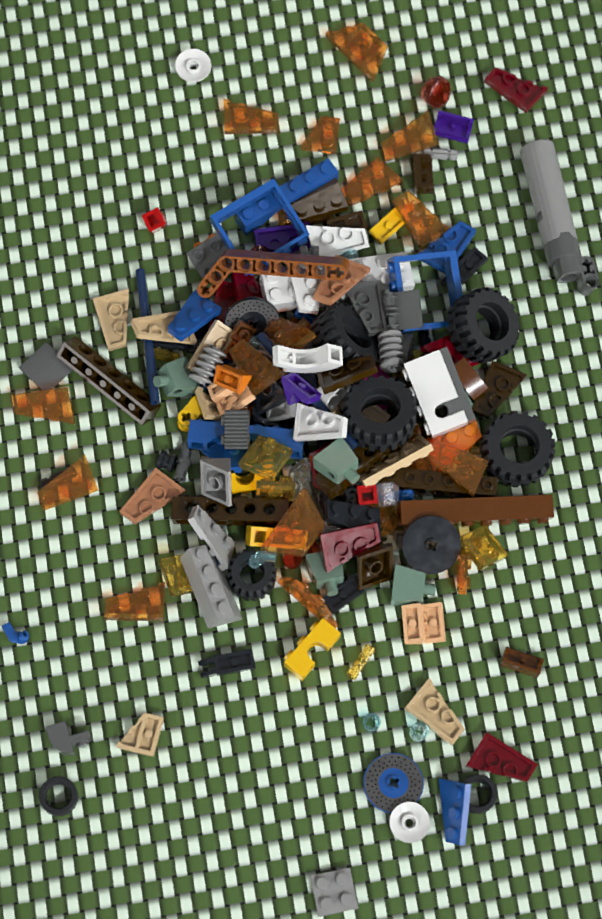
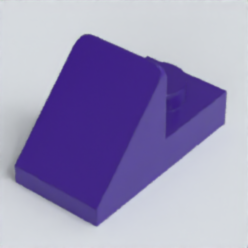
(298, 390)

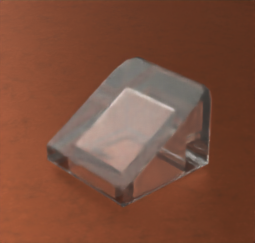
(387, 494)

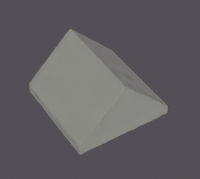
(216, 479)

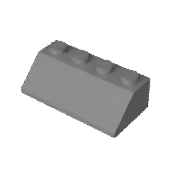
(210, 587)

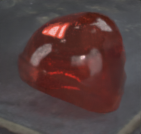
(436, 91)

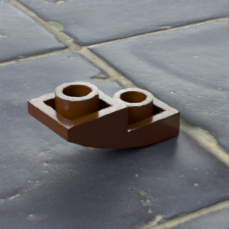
(241, 331)
(470, 379)

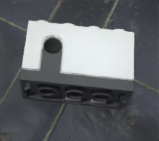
(435, 387)

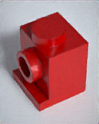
(154, 220)
(366, 495)

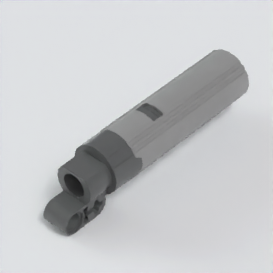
(555, 217)

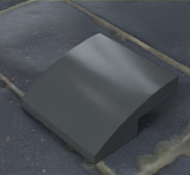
(45, 368)

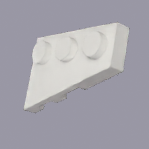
(337, 240)
(303, 291)
(318, 424)

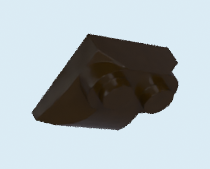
(375, 565)

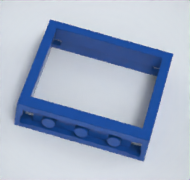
(252, 197)
(452, 279)

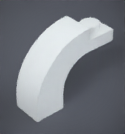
(308, 360)

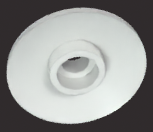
(193, 58)
(420, 821)

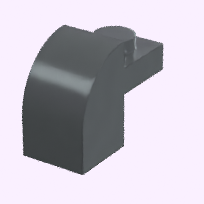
(63, 742)

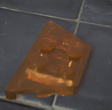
(360, 47)
(297, 528)
(312, 602)

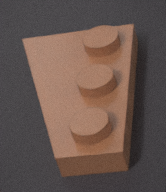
(331, 290)
(151, 496)

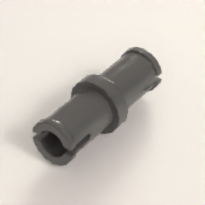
(183, 463)

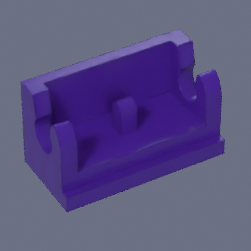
(453, 126)

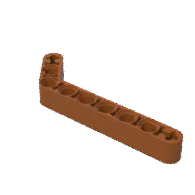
(335, 267)

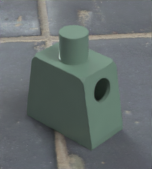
(175, 379)
(337, 462)
(320, 577)
(409, 586)

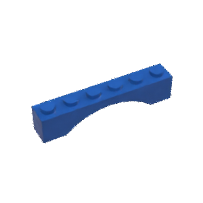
(302, 185)
(207, 434)

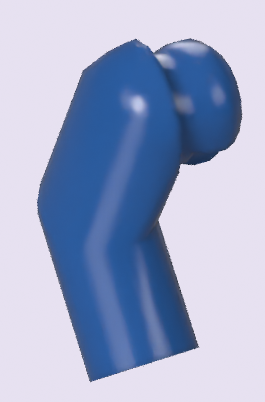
(15, 636)

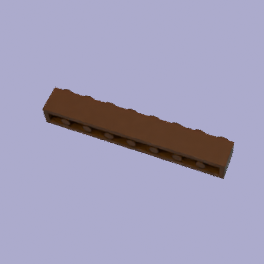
(480, 510)

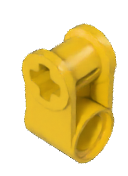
(190, 411)

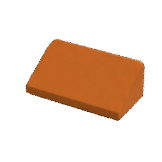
(231, 378)

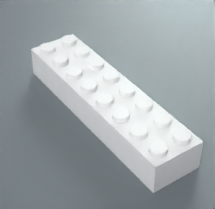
(280, 292)

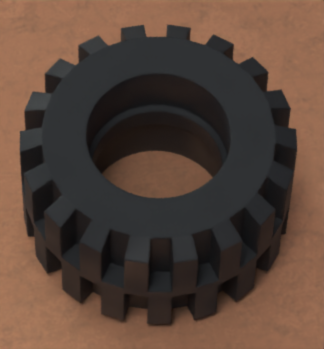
(248, 590)

